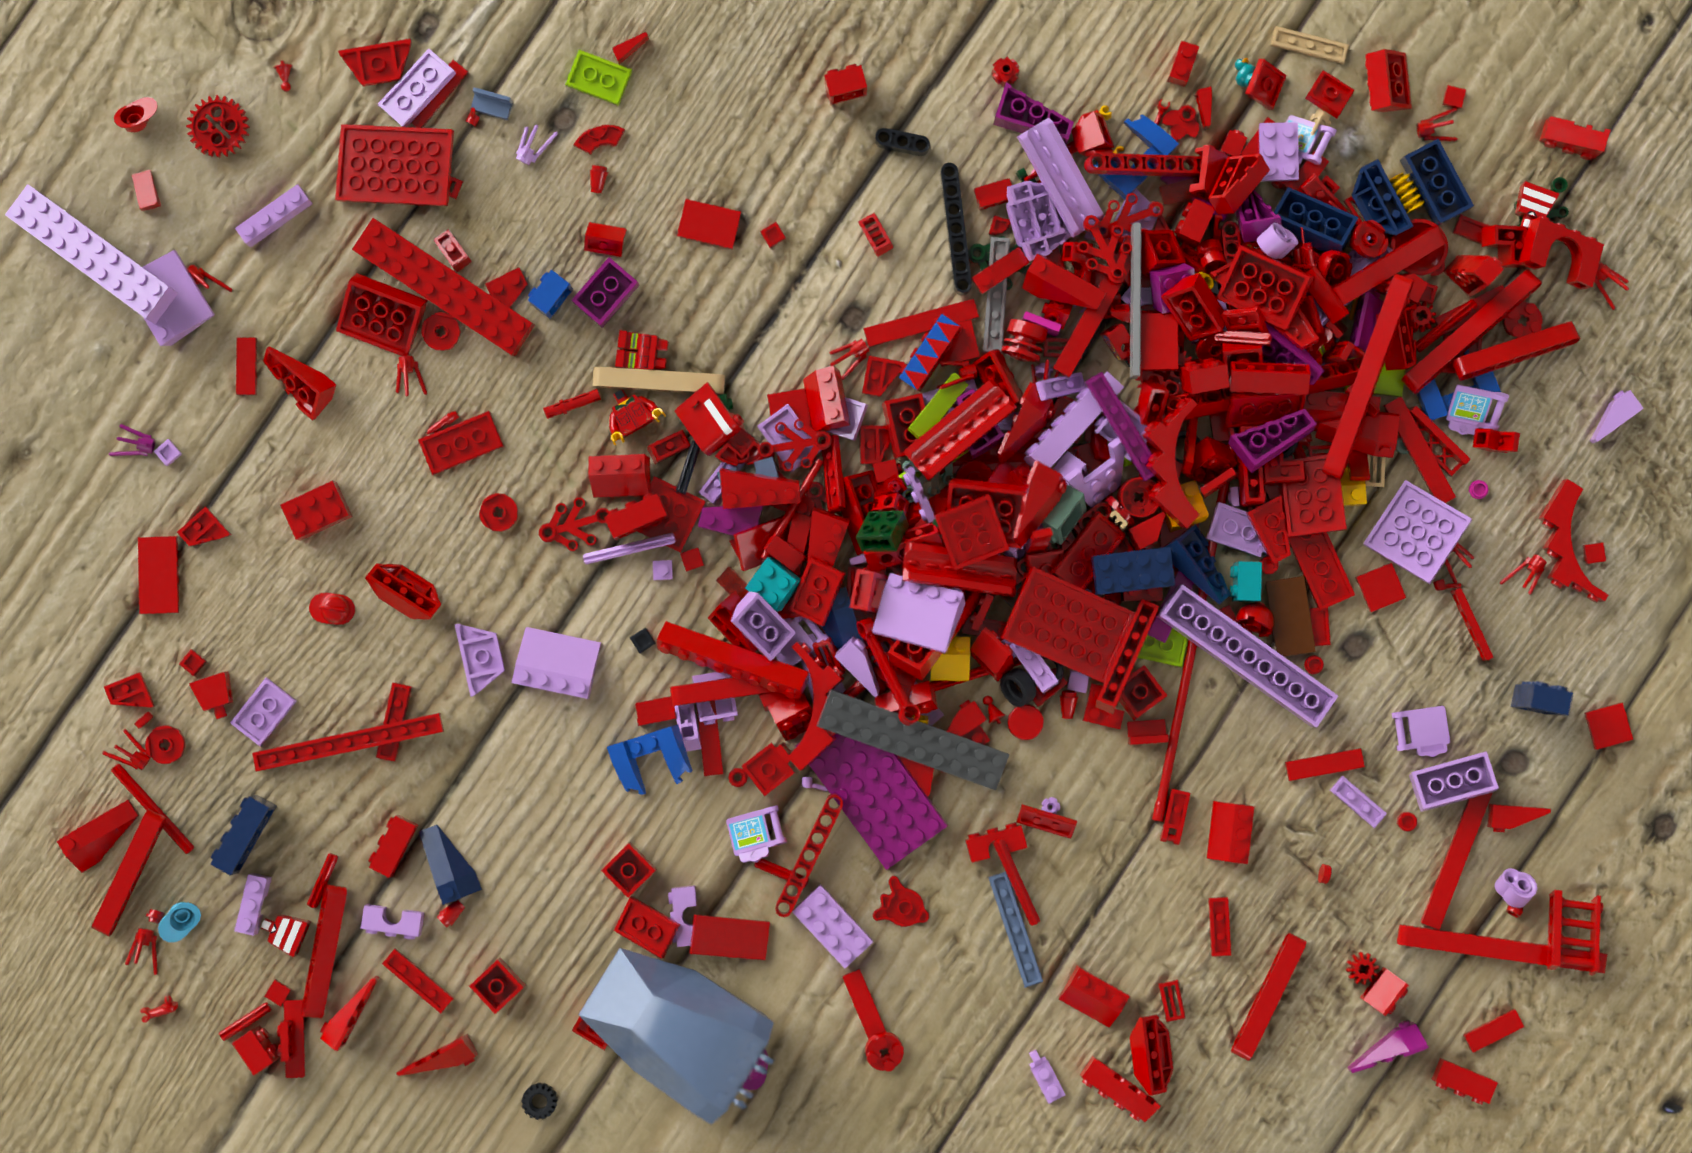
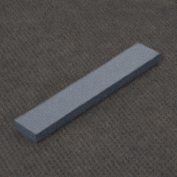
(1015, 929)

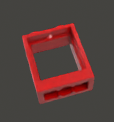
(870, 583)

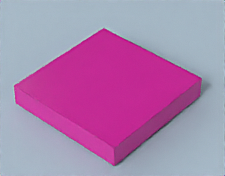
(1052, 327)

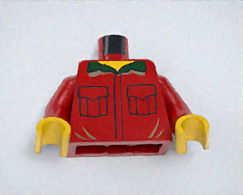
(631, 415)

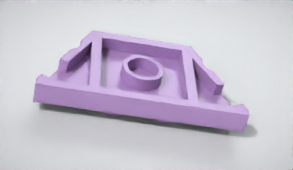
(480, 656)

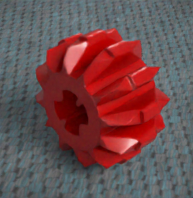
(1426, 314)
(1366, 961)

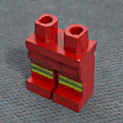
(647, 350)

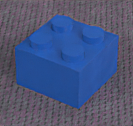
(550, 293)

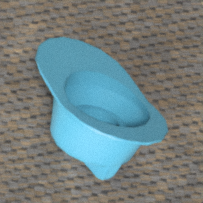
(179, 921)

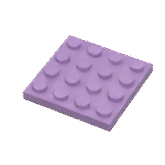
(1417, 532)

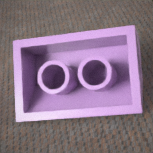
(762, 625)

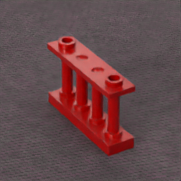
(1556, 939)

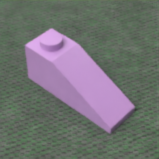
(1618, 411)
(856, 660)
(688, 726)

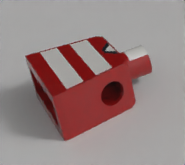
(1534, 202)
(286, 933)

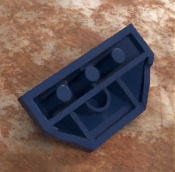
(1378, 199)

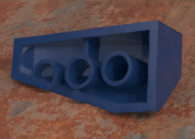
(1193, 560)
(841, 620)
(450, 870)

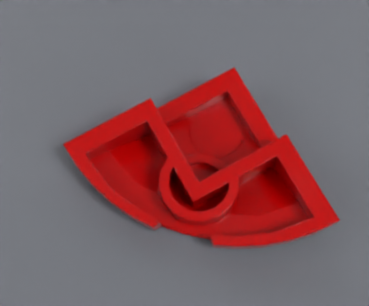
(740, 449)

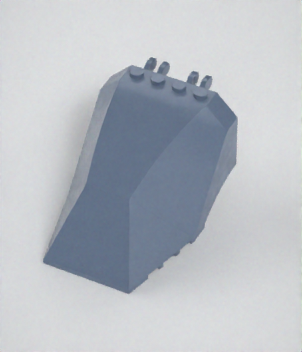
(679, 1031)

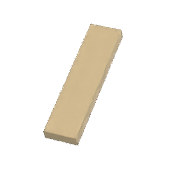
(1309, 45)

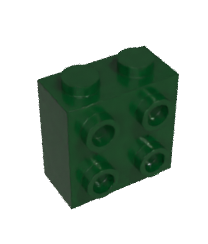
(882, 531)

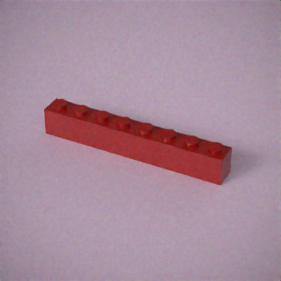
(732, 660)

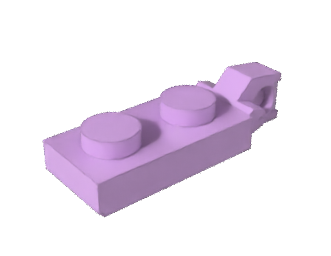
(1046, 1077)

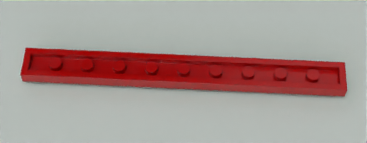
(348, 742)

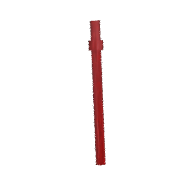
(793, 507)

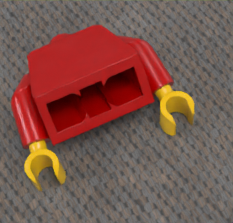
(1092, 134)

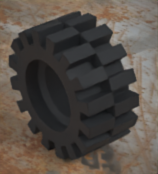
(530, 1109)

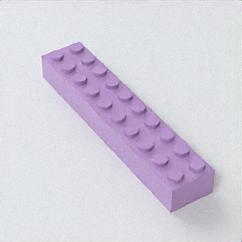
(91, 254)
(1247, 656)

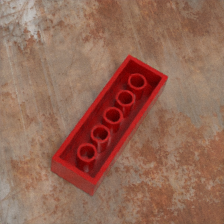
(920, 660)

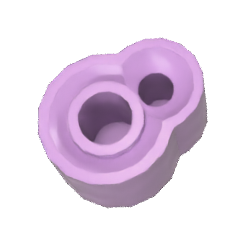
(1277, 241)
(1516, 887)

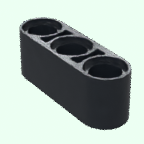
(909, 148)

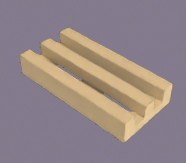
(1374, 472)
(1119, 520)

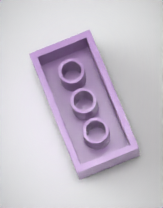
(1453, 781)
(832, 926)

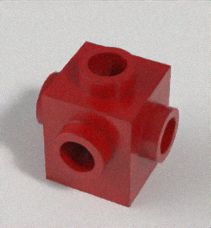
(1002, 77)
(1057, 312)

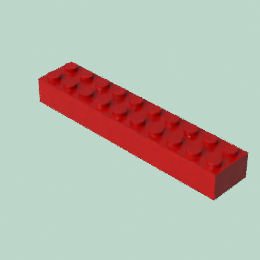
(443, 287)

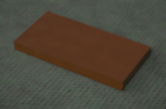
(1291, 616)

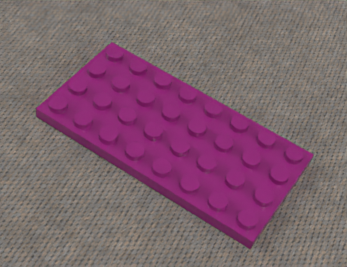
(878, 798)

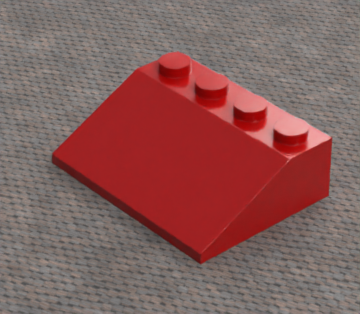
(1265, 283)
(381, 314)
(1005, 499)

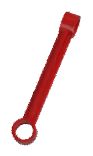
(865, 631)

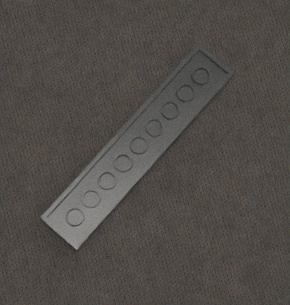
(915, 742)

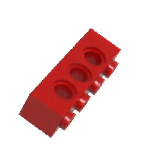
(923, 534)

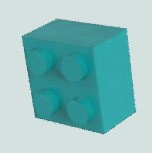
(1246, 581)
(774, 583)

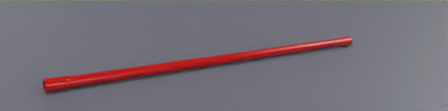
(1160, 804)

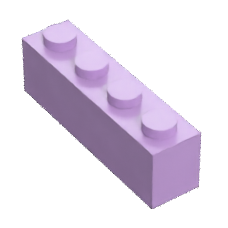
(273, 215)

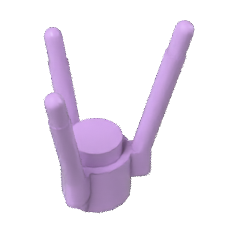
(525, 153)

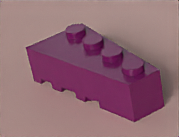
(1021, 113)
(1265, 442)

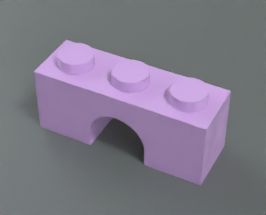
(681, 899)
(252, 900)
(375, 920)

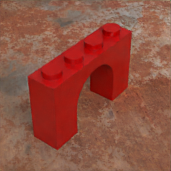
(1304, 172)
(1584, 250)

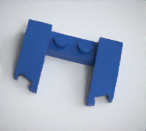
(1159, 144)
(1436, 406)
(667, 740)

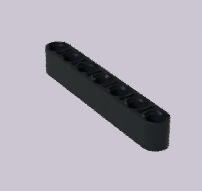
(957, 219)

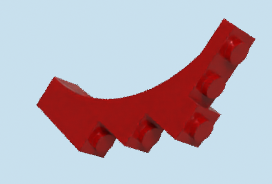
(1163, 438)
(1559, 545)
(823, 679)

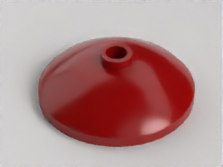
(1428, 263)

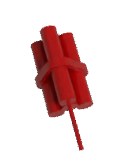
(1304, 256)

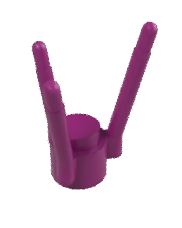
(144, 444)

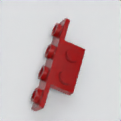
(292, 1039)

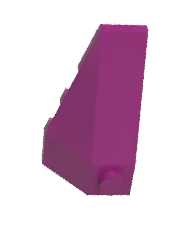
(1284, 351)
(1399, 1041)

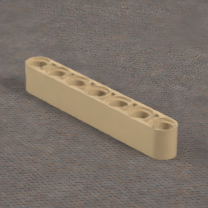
(655, 380)

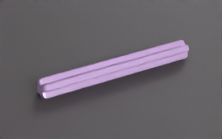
(629, 548)

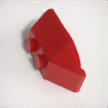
(404, 590)
(1151, 1054)

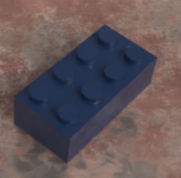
(1437, 182)
(1322, 224)
(1132, 571)
(1542, 698)
(243, 834)

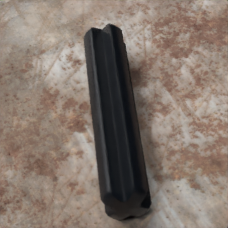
(688, 468)

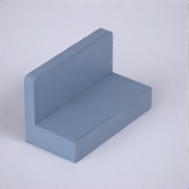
(491, 103)

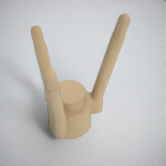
(1320, 118)

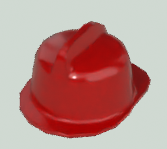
(136, 115)
(332, 608)

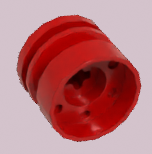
(1023, 345)
(1126, 497)

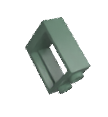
(1065, 514)

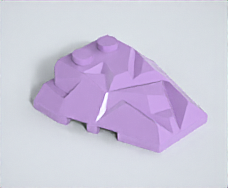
(1035, 219)

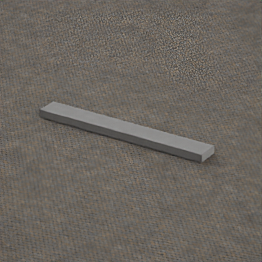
(1135, 301)

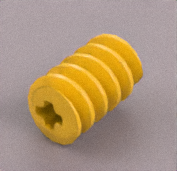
(1405, 192)

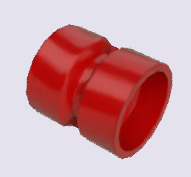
(1211, 255)

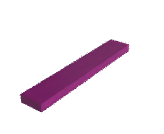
(1121, 423)

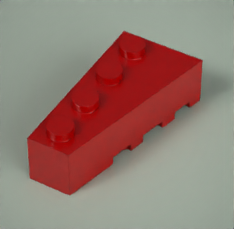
(751, 490)

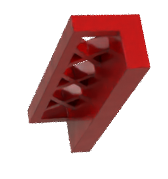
(1441, 439)

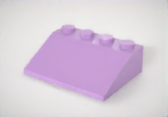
(186, 310)
(918, 613)
(556, 663)

